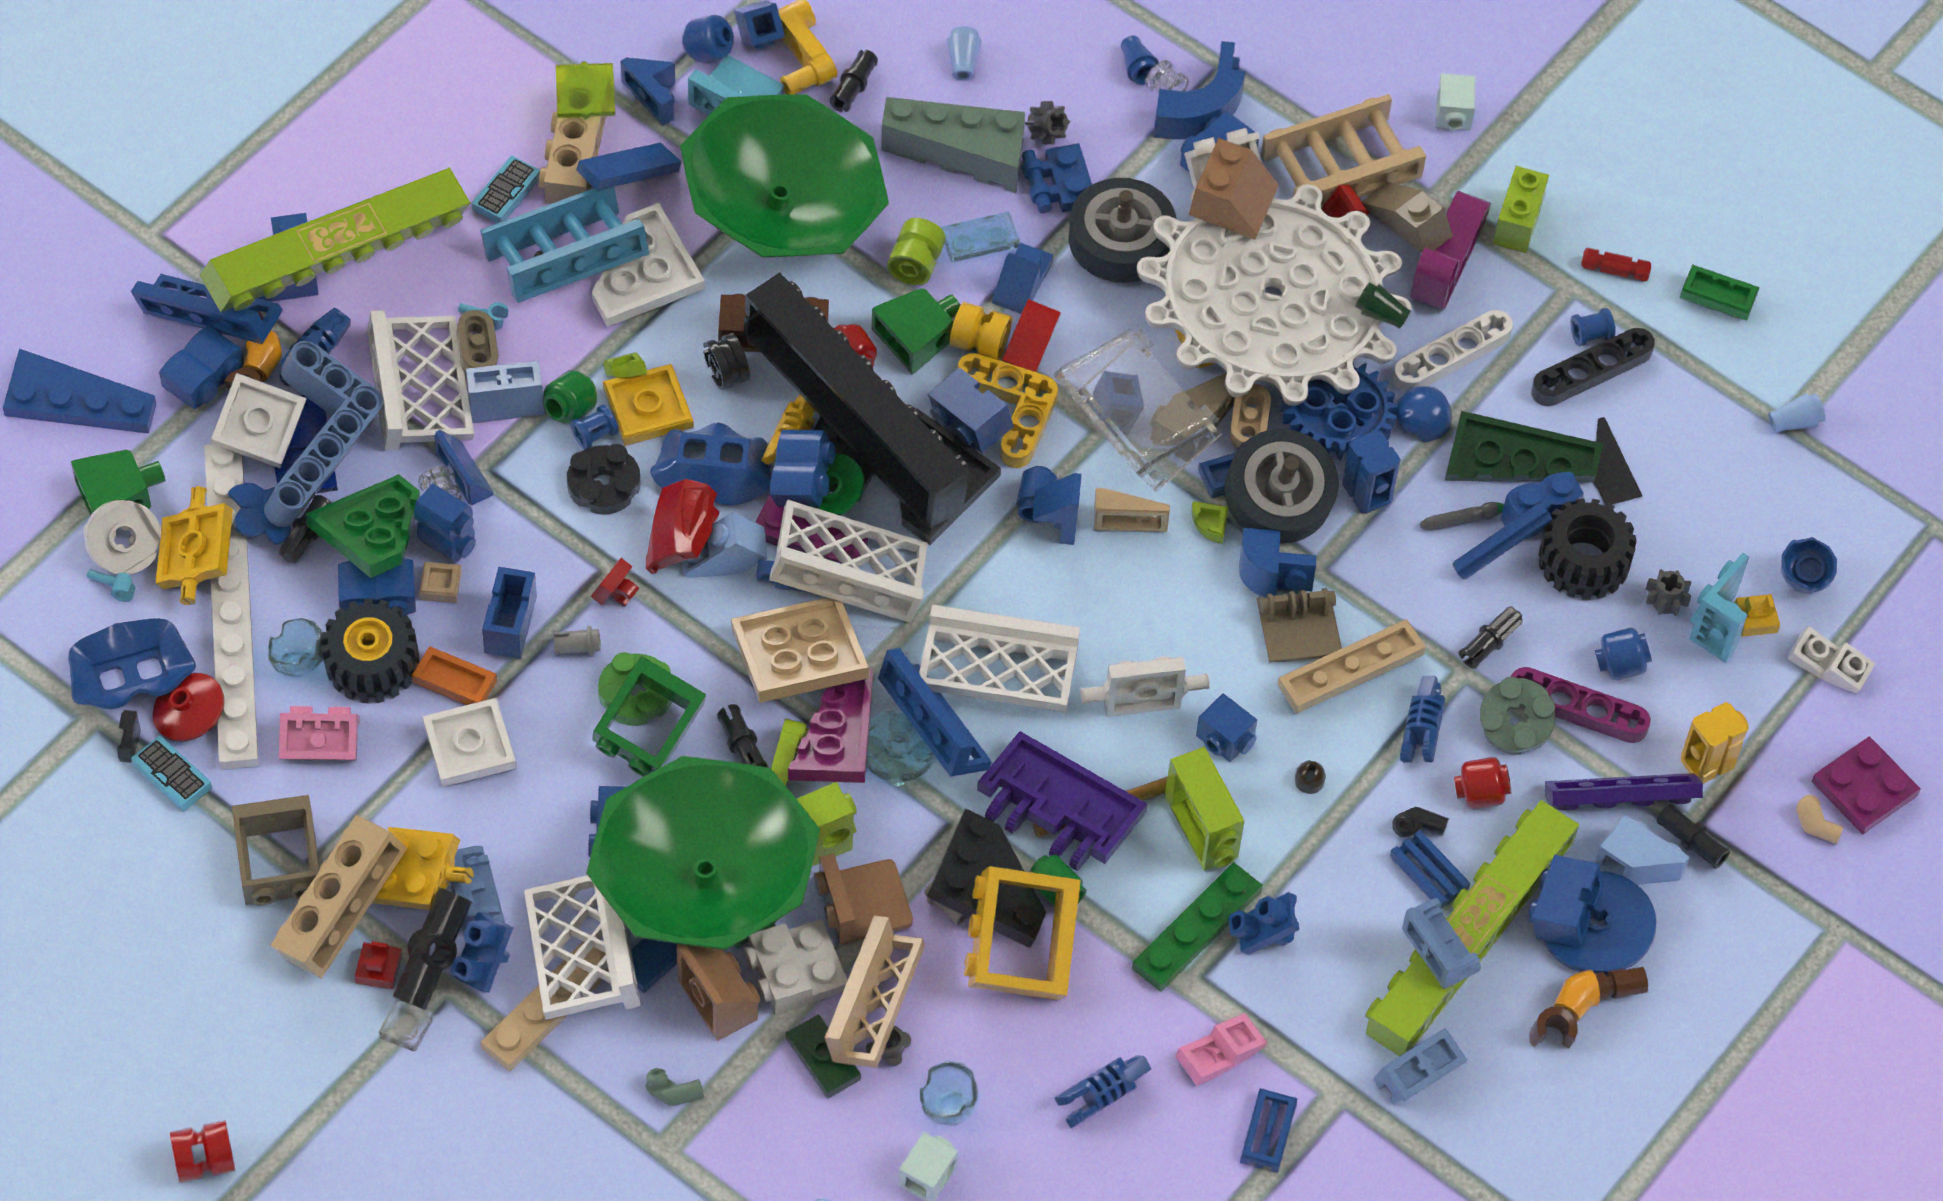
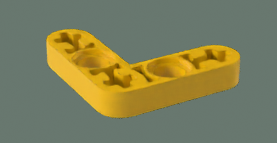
(1027, 403)

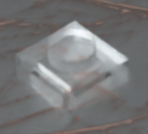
(405, 1025)

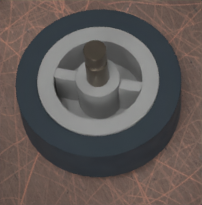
(1115, 227)
(1281, 484)

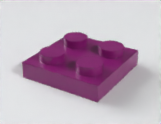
(1866, 785)

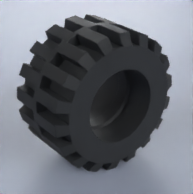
(1581, 572)

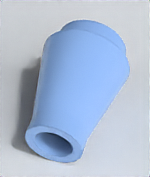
(963, 50)
(1798, 414)

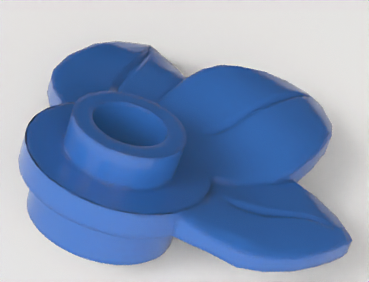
(251, 519)

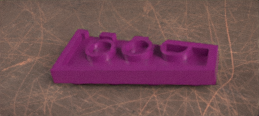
(837, 736)

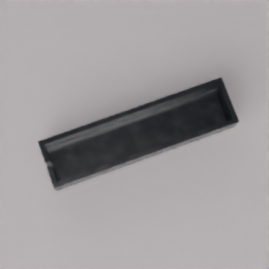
(856, 401)

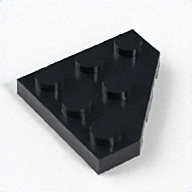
(980, 477)
(971, 850)

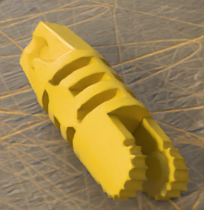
(796, 416)

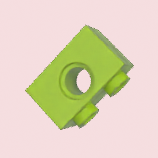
(1521, 209)
(834, 817)

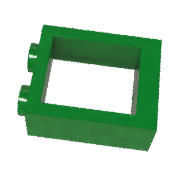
(667, 686)

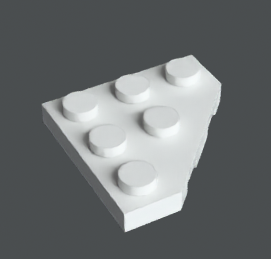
(649, 280)

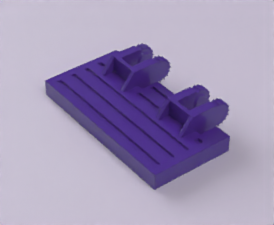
(1059, 792)

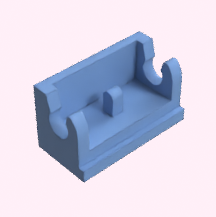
(505, 391)
(481, 889)
(1439, 944)
(1421, 1066)

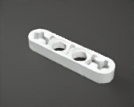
(1449, 347)

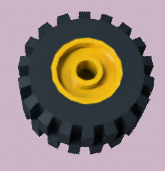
(370, 650)

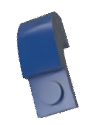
(1188, 112)

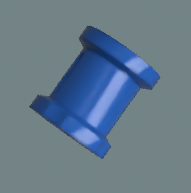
(1592, 326)
(594, 427)

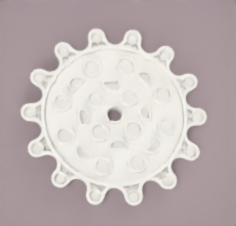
(1309, 333)

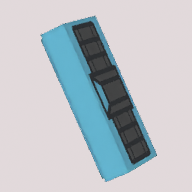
(506, 190)
(171, 773)

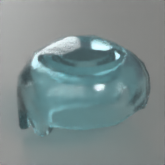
(296, 648)
(950, 1093)

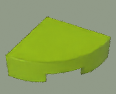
(625, 366)
(1210, 520)

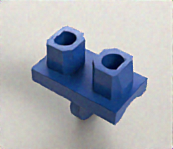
(1268, 923)
(483, 952)

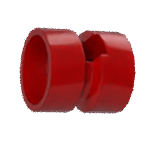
(216, 1147)

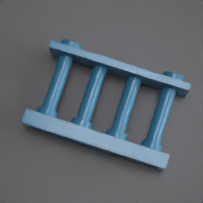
(571, 262)

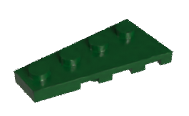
(1516, 452)

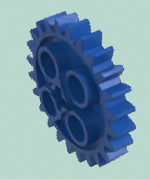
(1339, 417)

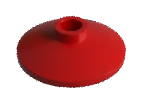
(189, 708)

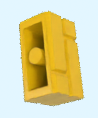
(1714, 742)

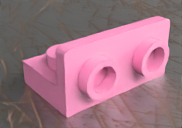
(318, 735)

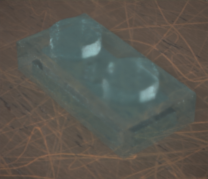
(980, 236)

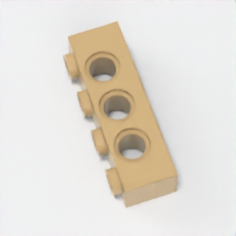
(572, 141)
(338, 896)

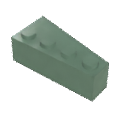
(957, 138)

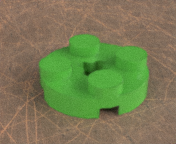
(638, 707)

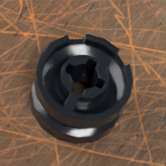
(726, 361)

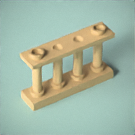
(1364, 179)

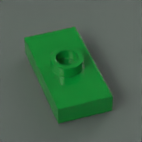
(1719, 292)

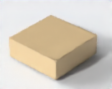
(440, 582)

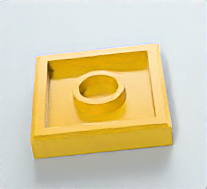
(648, 404)

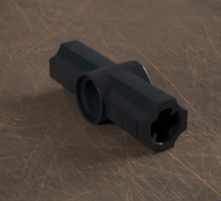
(423, 969)

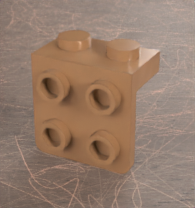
(859, 894)

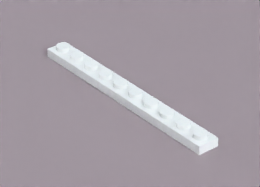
(232, 623)

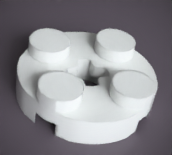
(143, 542)

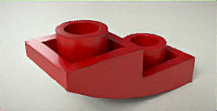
(1031, 336)

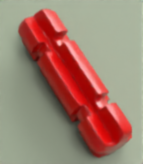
(1616, 264)

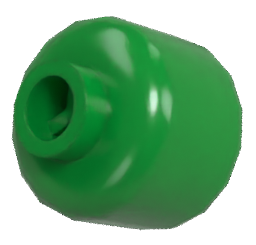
(569, 397)

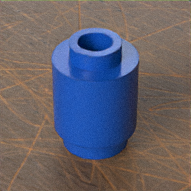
(1030, 481)

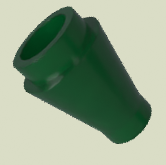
(1382, 306)

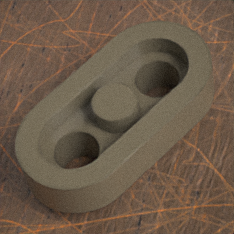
(476, 346)

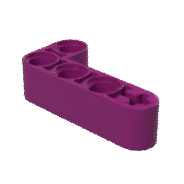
(1441, 268)

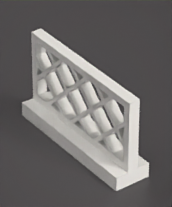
(388, 375)
(845, 580)
(1003, 636)
(615, 945)

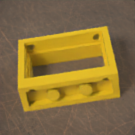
(1061, 942)

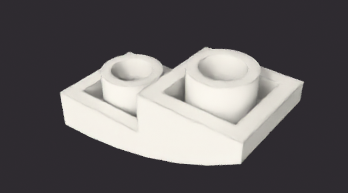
(1837, 665)

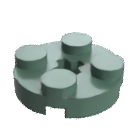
(1523, 736)

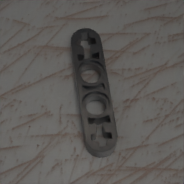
(1590, 363)

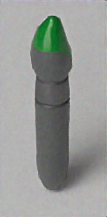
(1486, 511)

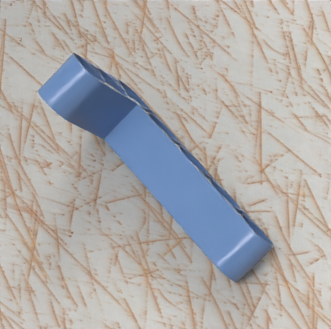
(343, 404)

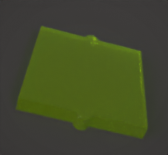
(585, 90)

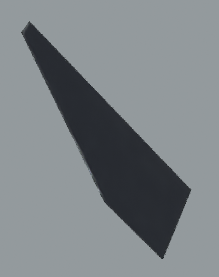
(1613, 476)

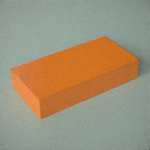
(453, 677)

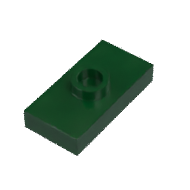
(811, 1048)

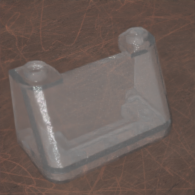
(1139, 406)

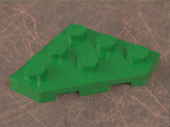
(370, 524)

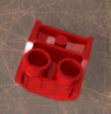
(681, 523)

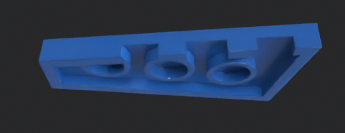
(68, 395)

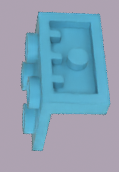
(728, 79)
(1718, 619)

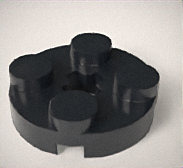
(603, 460)

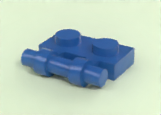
(1068, 175)

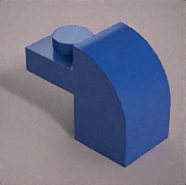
(1267, 569)

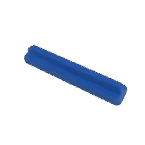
(1502, 541)

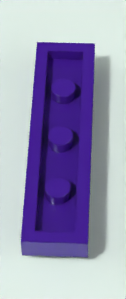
(1633, 789)

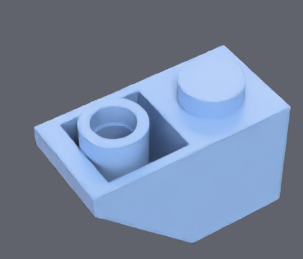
(730, 549)
(1640, 854)

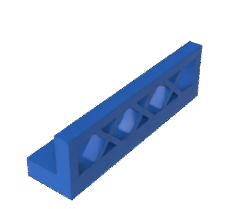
(191, 309)
(931, 716)

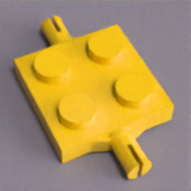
(194, 546)
(422, 869)

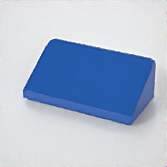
(466, 473)

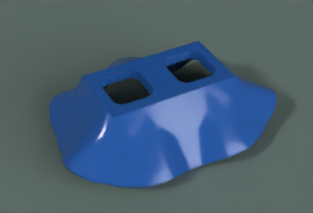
(731, 481)
(122, 648)

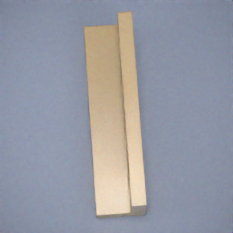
(861, 988)

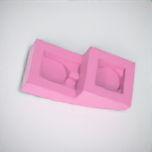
(1221, 1050)

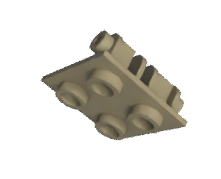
(1299, 625)

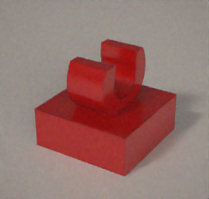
(1342, 202)
(616, 585)
(378, 965)

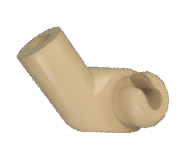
(1814, 822)

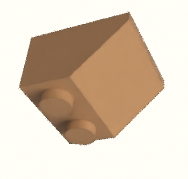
(1234, 190)
(717, 989)

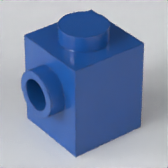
(759, 24)
(1227, 728)

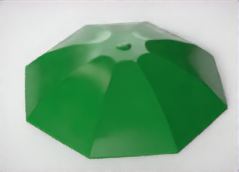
(784, 175)
(703, 852)

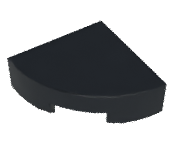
(130, 724)

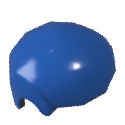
(1424, 412)
(1808, 565)

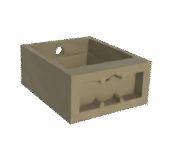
(273, 817)

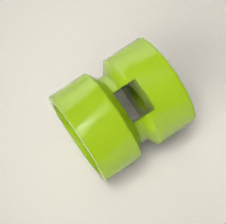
(916, 251)

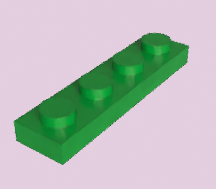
(1196, 927)

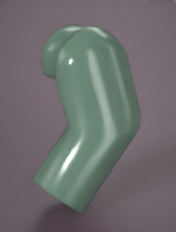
(669, 1092)

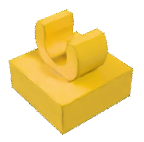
(1761, 615)

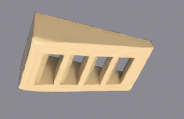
(1128, 513)

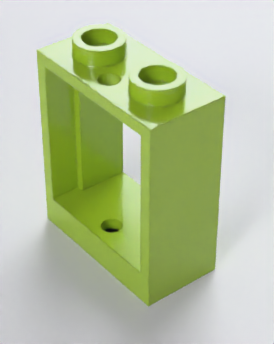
(1204, 809)

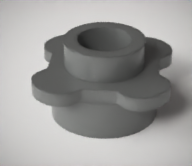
(893, 1054)

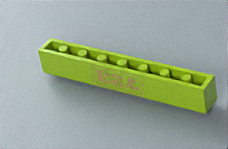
(334, 240)
(1478, 920)

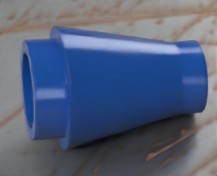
(1137, 59)

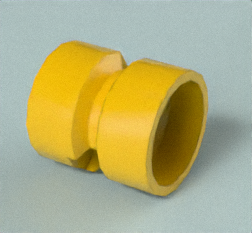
(980, 330)

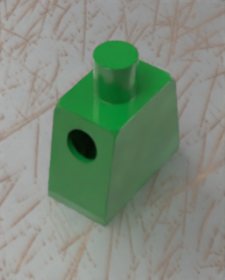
(915, 326)
(113, 478)

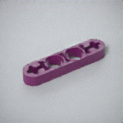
(1582, 697)

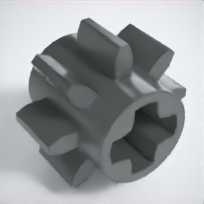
(1047, 122)
(1668, 592)

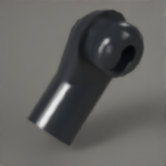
(1417, 819)

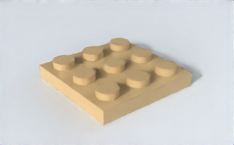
(799, 648)

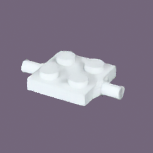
(1145, 686)

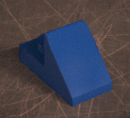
(650, 85)
(1021, 277)
(1059, 504)

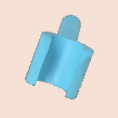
(493, 310)
(121, 585)

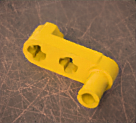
(817, 64)

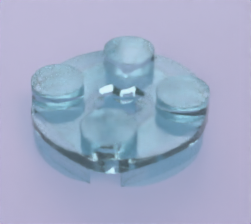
(894, 765)

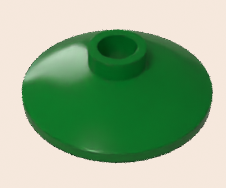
(847, 481)

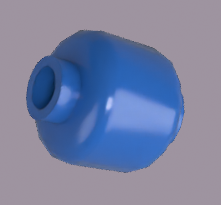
(708, 38)
(1623, 654)

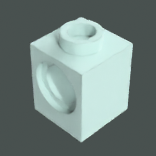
(1455, 101)
(928, 1167)

